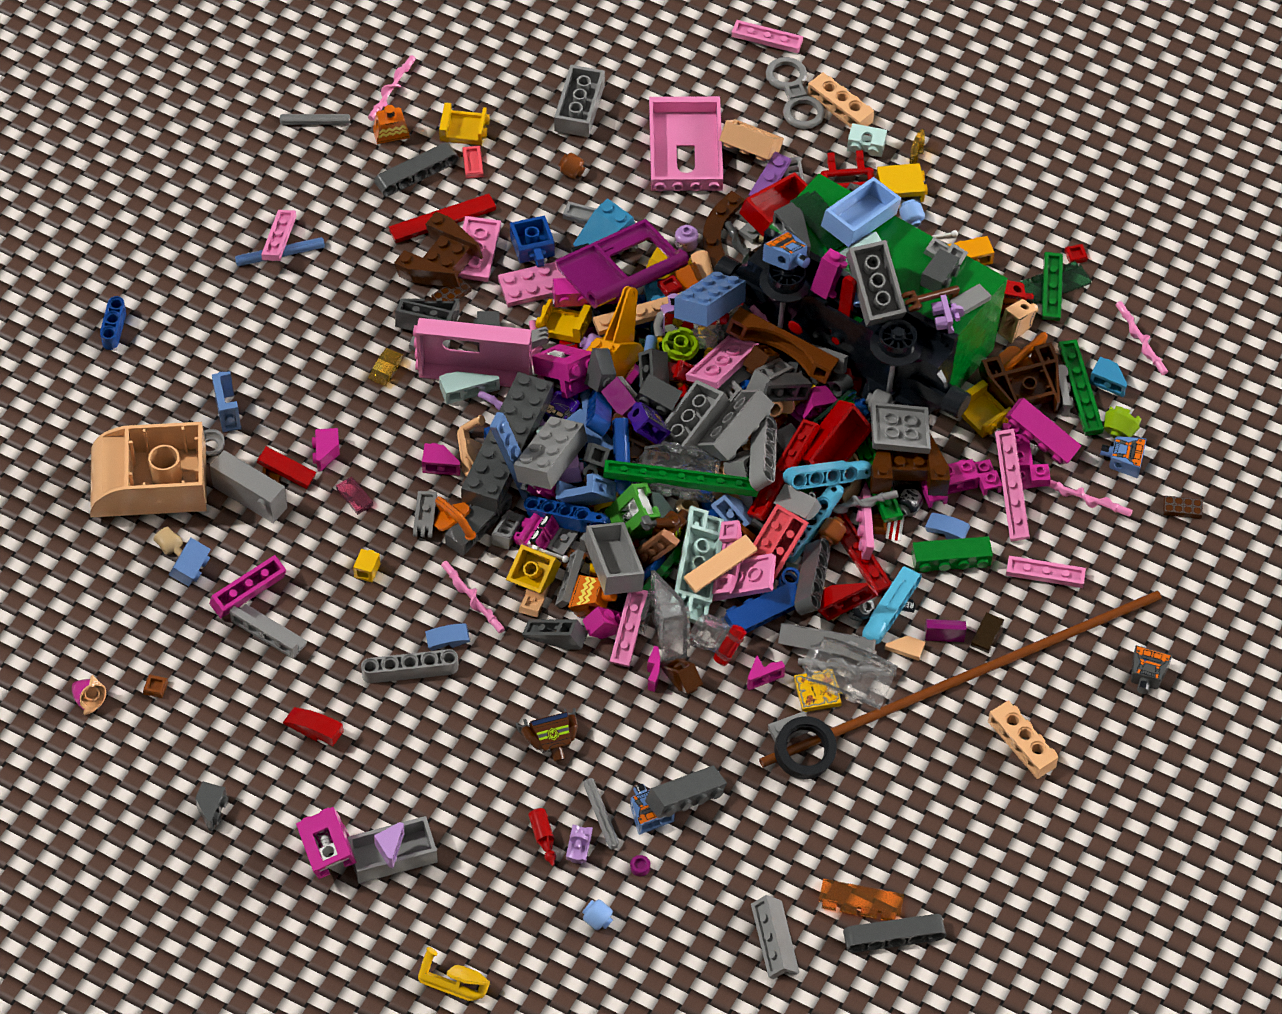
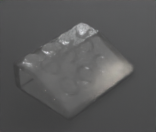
(670, 619)

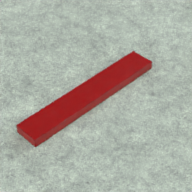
(457, 212)
(790, 458)

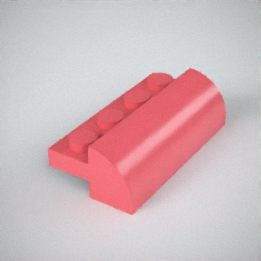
(780, 536)

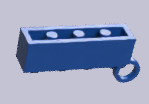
(767, 606)

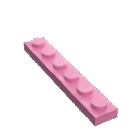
(1012, 485)

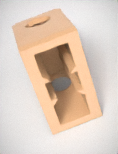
(1017, 320)

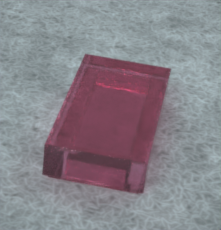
(354, 495)

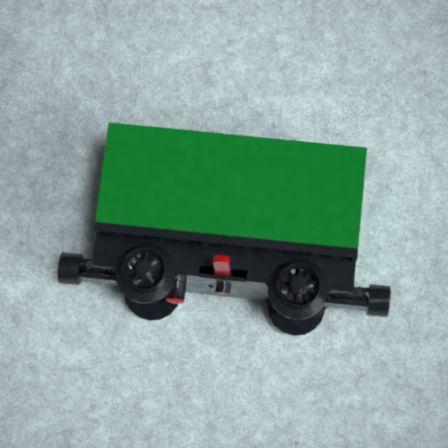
(895, 356)

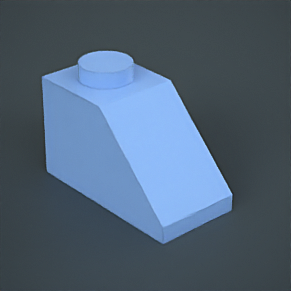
(731, 509)

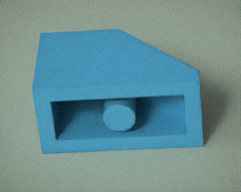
(1108, 377)

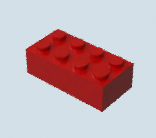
(760, 207)
(839, 435)

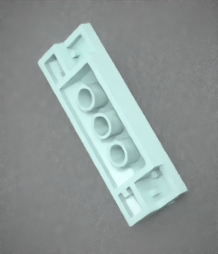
(699, 545)

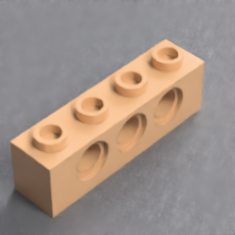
(840, 101)
(1012, 734)

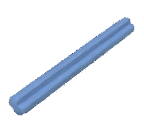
(290, 249)

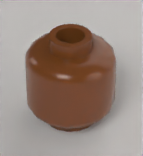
(571, 165)
(832, 530)

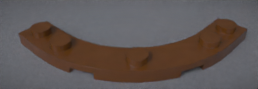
(716, 222)

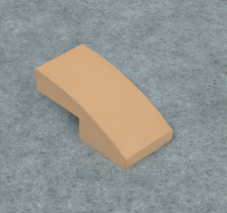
(533, 602)

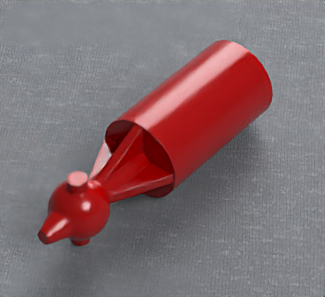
(543, 833)

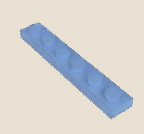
(508, 446)

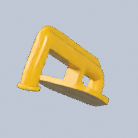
(457, 972)

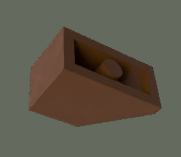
(759, 356)
(683, 675)

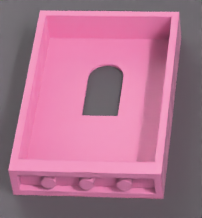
(685, 123)
(502, 350)

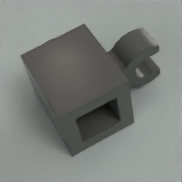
(595, 456)

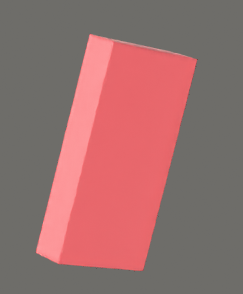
(472, 162)

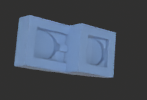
(947, 525)
(447, 635)

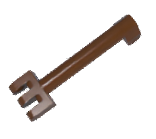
(952, 291)

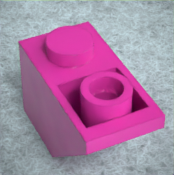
(327, 447)
(602, 622)

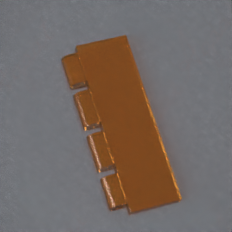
(859, 897)

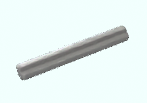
(315, 119)
(601, 814)

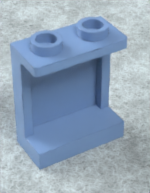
(229, 411)
(597, 491)

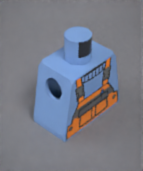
(786, 252)
(1125, 455)
(643, 815)

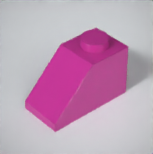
(818, 401)
(439, 460)

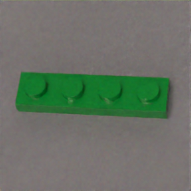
(1052, 286)

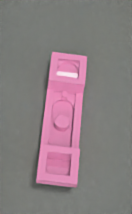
(729, 533)

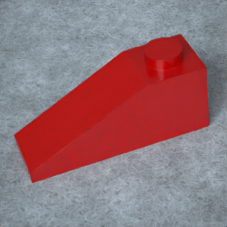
(844, 597)

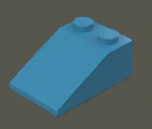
(603, 222)

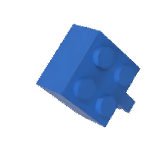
(532, 240)

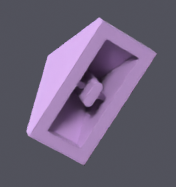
(389, 842)

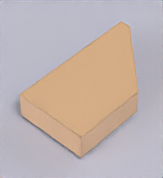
(907, 647)

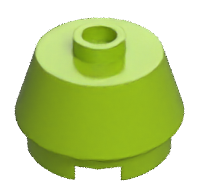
(680, 345)
(1120, 422)

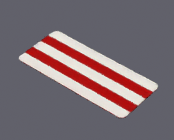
(894, 530)

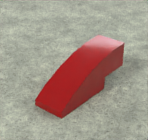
(314, 725)

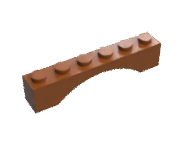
(750, 327)

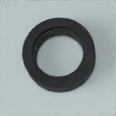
(822, 731)

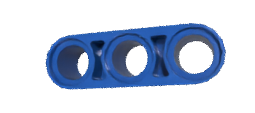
(113, 323)

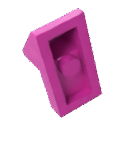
(762, 675)

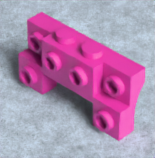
(1032, 475)
(966, 476)

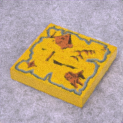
(814, 696)

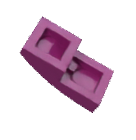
(653, 667)

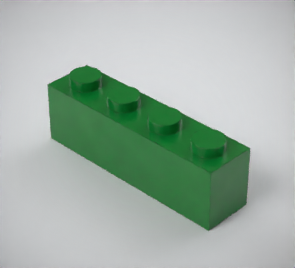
(951, 554)

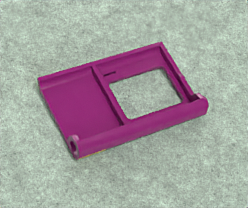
(599, 277)

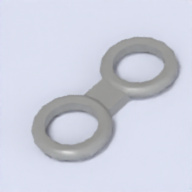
(795, 93)

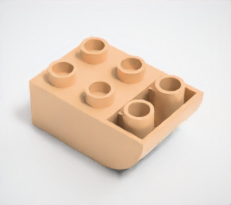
(149, 470)

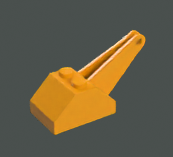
(620, 334)

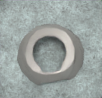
(217, 436)

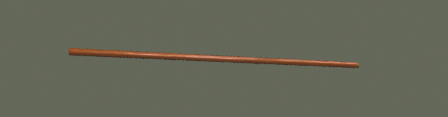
(970, 674)

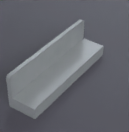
(267, 630)
(774, 936)

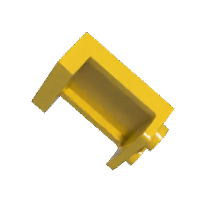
(463, 126)
(904, 180)
(565, 323)
(984, 411)

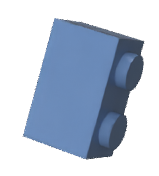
(189, 562)

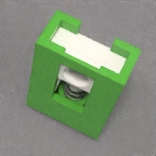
(631, 507)

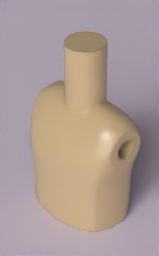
(169, 541)

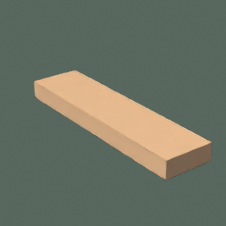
(720, 564)

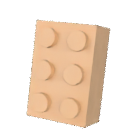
(750, 139)

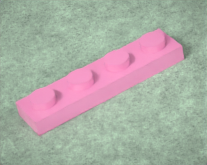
(767, 36)
(279, 235)
(865, 527)
(1045, 571)
(628, 628)

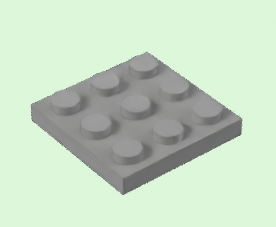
(900, 428)

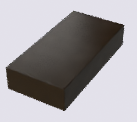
(987, 632)

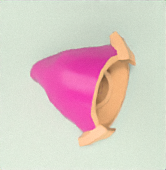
(89, 694)

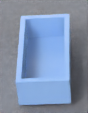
(861, 212)

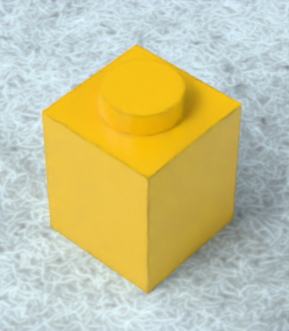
(366, 565)

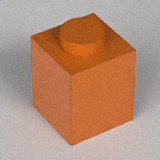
(688, 275)

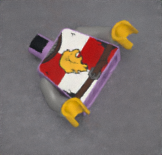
(666, 322)

